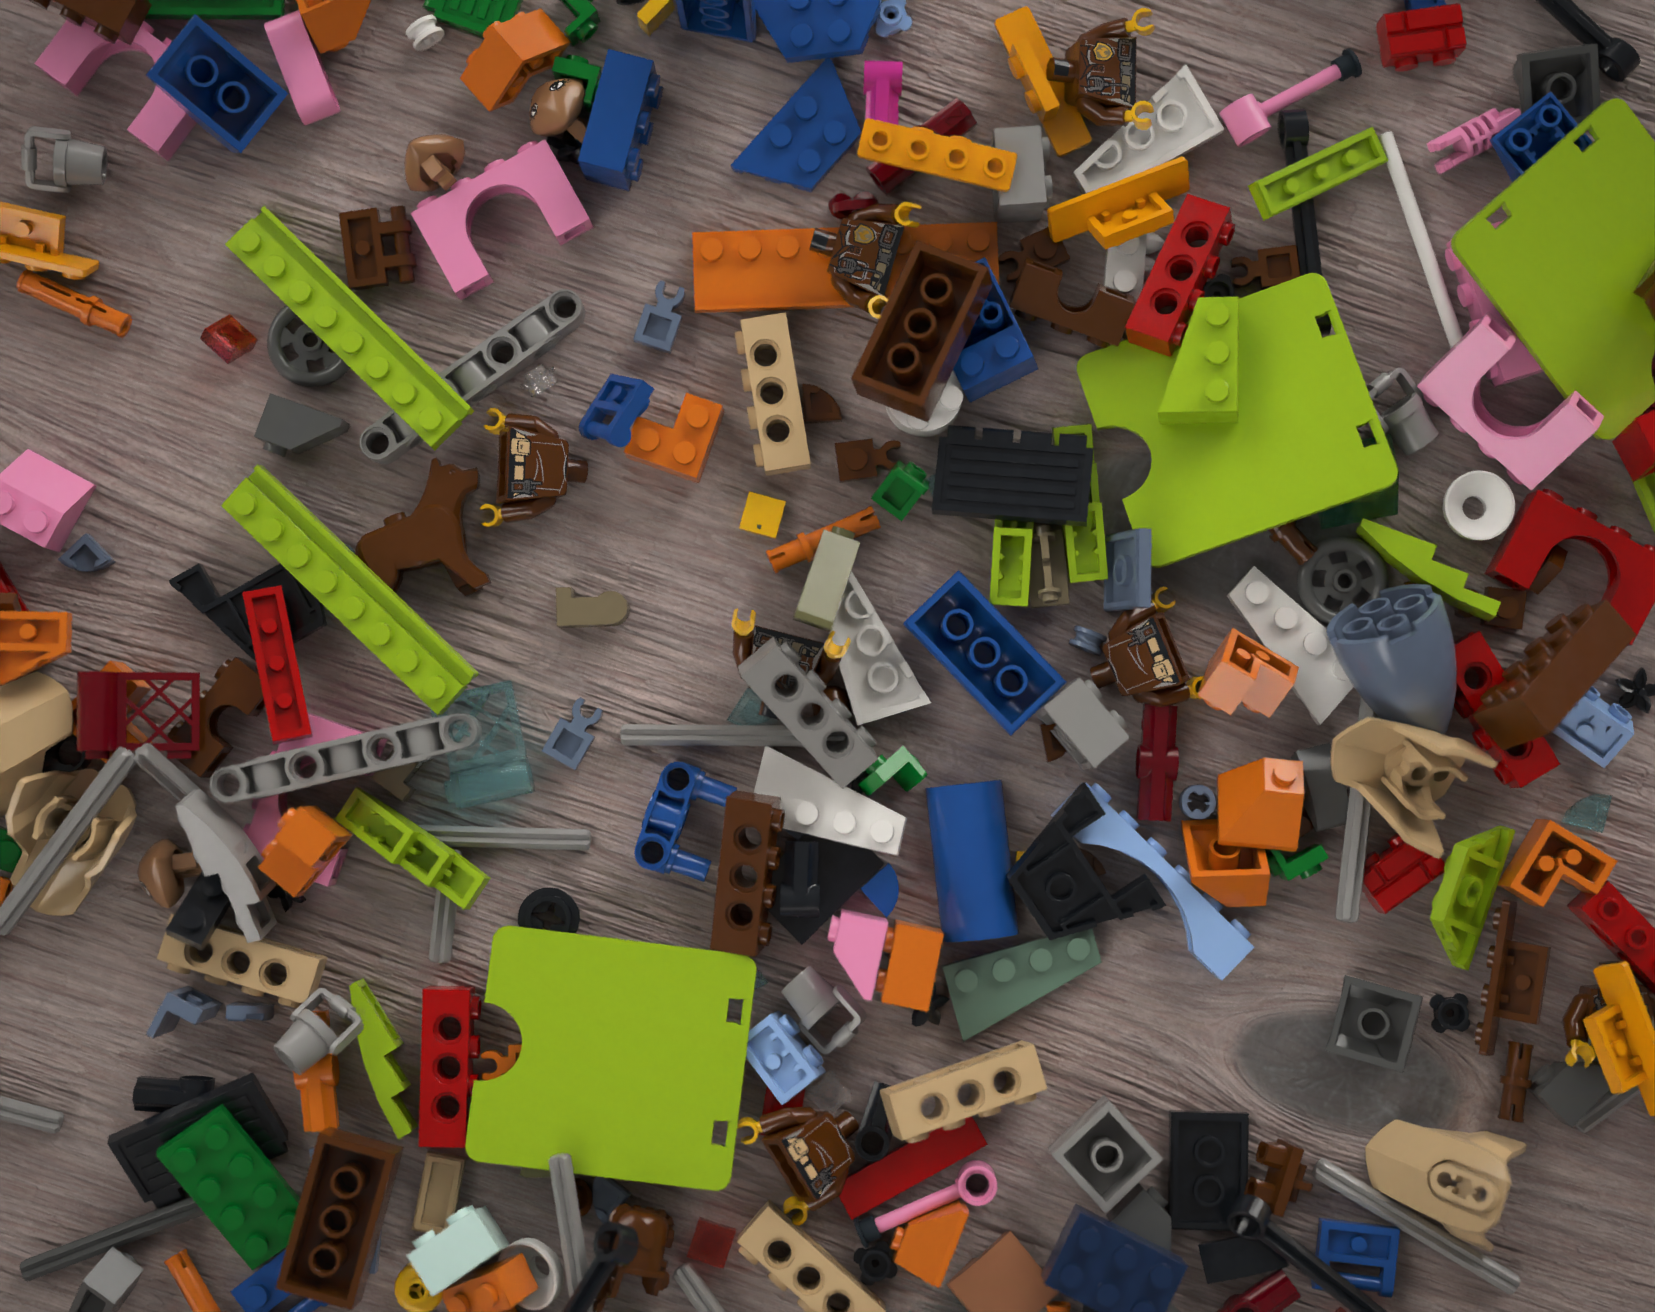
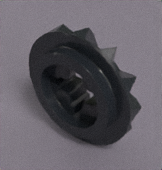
(540, 901)

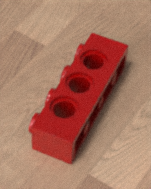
(1195, 221)
(1533, 757)
(1619, 929)
(439, 1002)

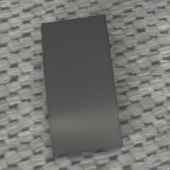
(1324, 797)

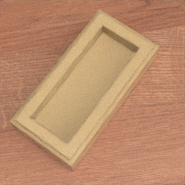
(438, 1191)

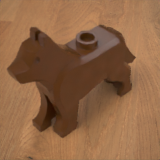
(429, 535)

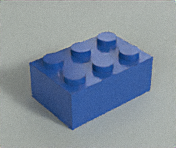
(620, 120)

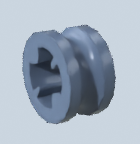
(1087, 640)
(1198, 790)

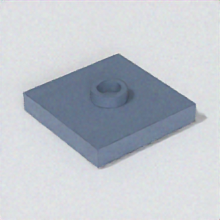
(1128, 570)

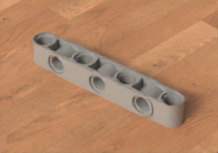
(478, 372)
(344, 758)

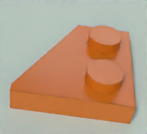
(32, 641)

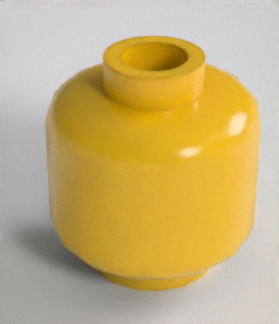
(412, 1296)

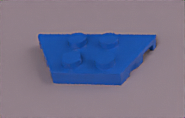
(818, 27)
(805, 134)

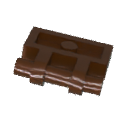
(365, 250)

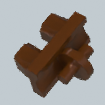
(1283, 1176)

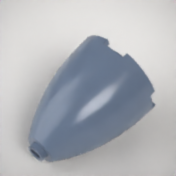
(1400, 655)

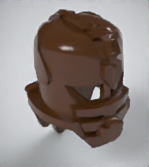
(654, 1235)

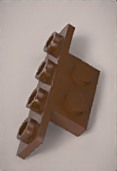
(1515, 980)

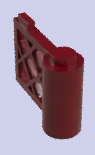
(103, 710)

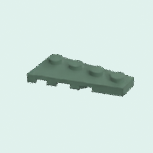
(1010, 978)

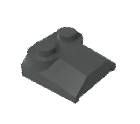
(1566, 72)
(1375, 1024)

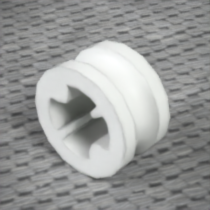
(425, 32)

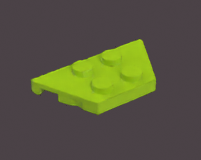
(1468, 891)

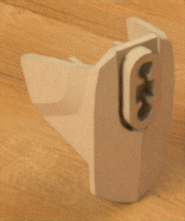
(33, 718)
(1403, 773)
(36, 813)
(1418, 1171)

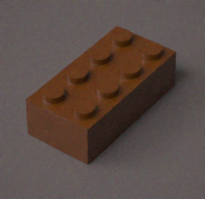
(922, 331)
(1553, 674)
(339, 1218)

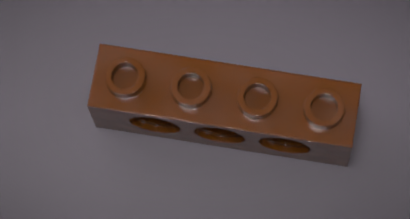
(729, 929)

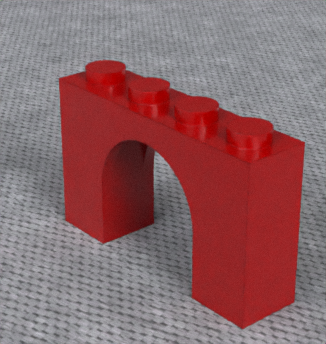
(1546, 521)

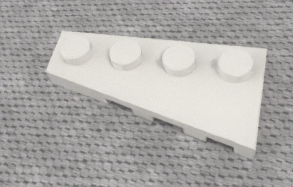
(1179, 125)
(1296, 637)
(873, 667)
(826, 811)

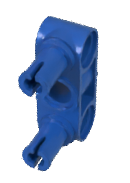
(667, 816)

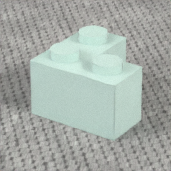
(458, 1249)

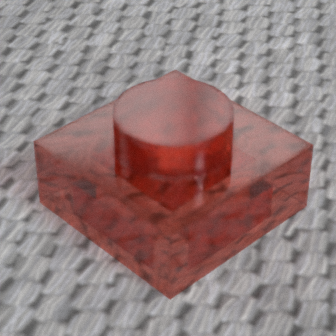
(228, 339)
(711, 1242)

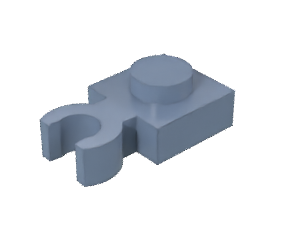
(659, 324)
(569, 739)

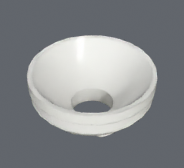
(1496, 500)
(550, 1284)

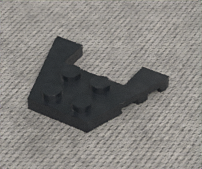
(229, 613)
(1061, 883)

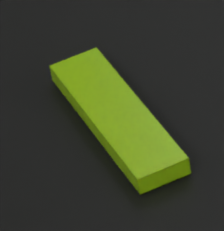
(1317, 173)

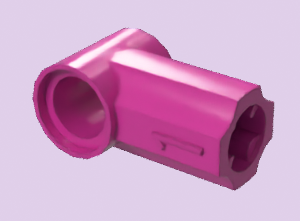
(882, 90)

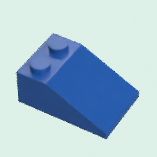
(216, 85)

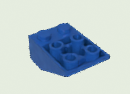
(1534, 134)
(995, 348)

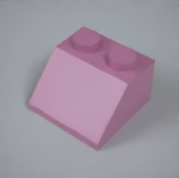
(42, 499)
(858, 946)

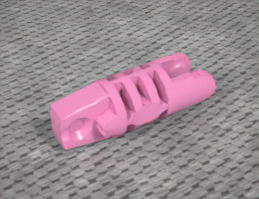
(1471, 137)

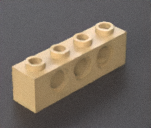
(773, 334)
(302, 966)
(905, 1099)
(773, 1225)

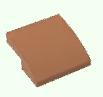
(1002, 1280)

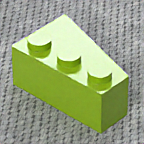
(1206, 368)

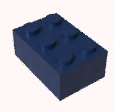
(1111, 1266)

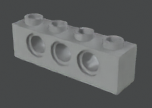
(840, 761)

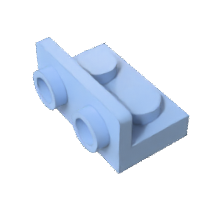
(1596, 728)
(782, 1056)

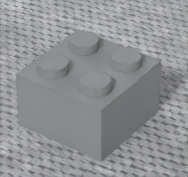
(1029, 185)
(1083, 723)
(1104, 1154)

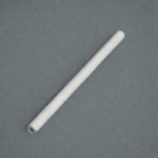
(1421, 239)

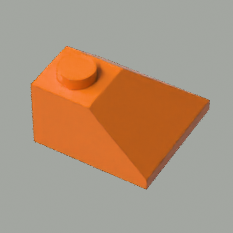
(333, 21)
(1261, 804)
(1225, 872)
(930, 1241)

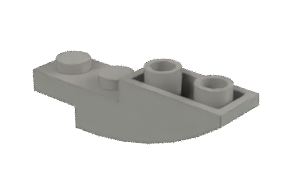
(226, 850)

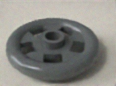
(297, 370)
(1356, 551)

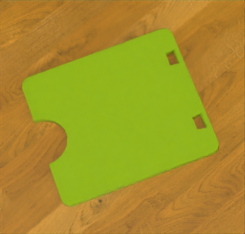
(1572, 259)
(1292, 438)
(616, 1057)

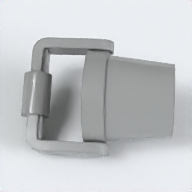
(73, 161)
(1407, 418)
(813, 1000)
(310, 1036)

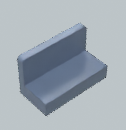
(184, 1004)

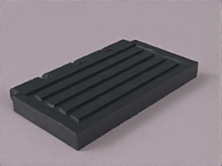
(1011, 478)
(138, 1144)

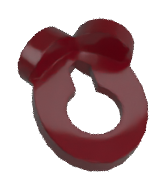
(842, 205)

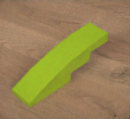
(1085, 545)
(1414, 560)
(1011, 563)
(412, 848)
(383, 1070)

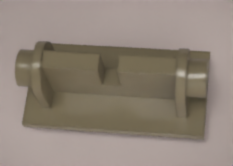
(1048, 569)

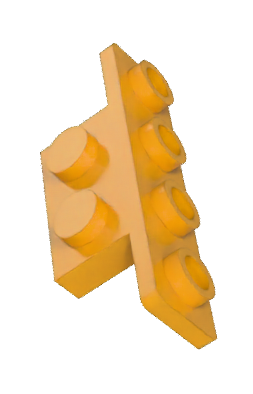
(1028, 62)
(937, 154)
(1122, 208)
(38, 242)
(1623, 1034)

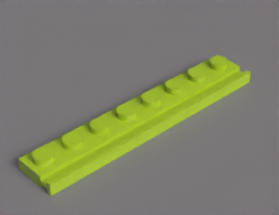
(350, 328)
(350, 590)

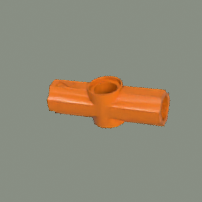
(319, 1089)

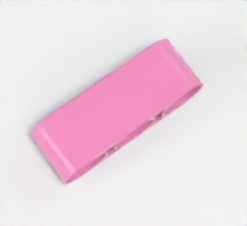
(302, 68)

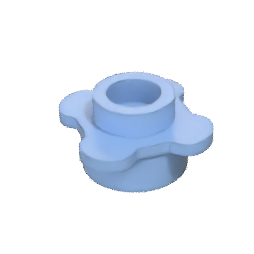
(899, 23)

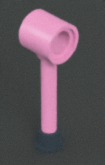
(1248, 118)
(871, 1228)

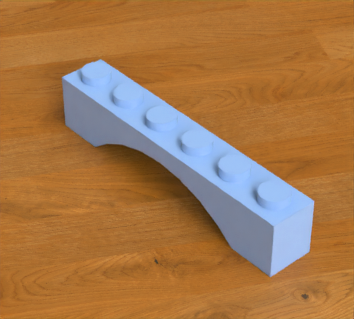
(1208, 934)

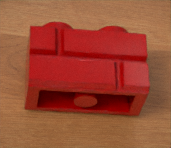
(1421, 36)
(1398, 874)

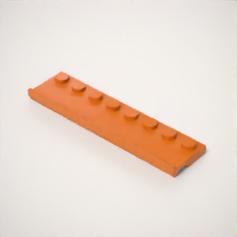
(780, 272)

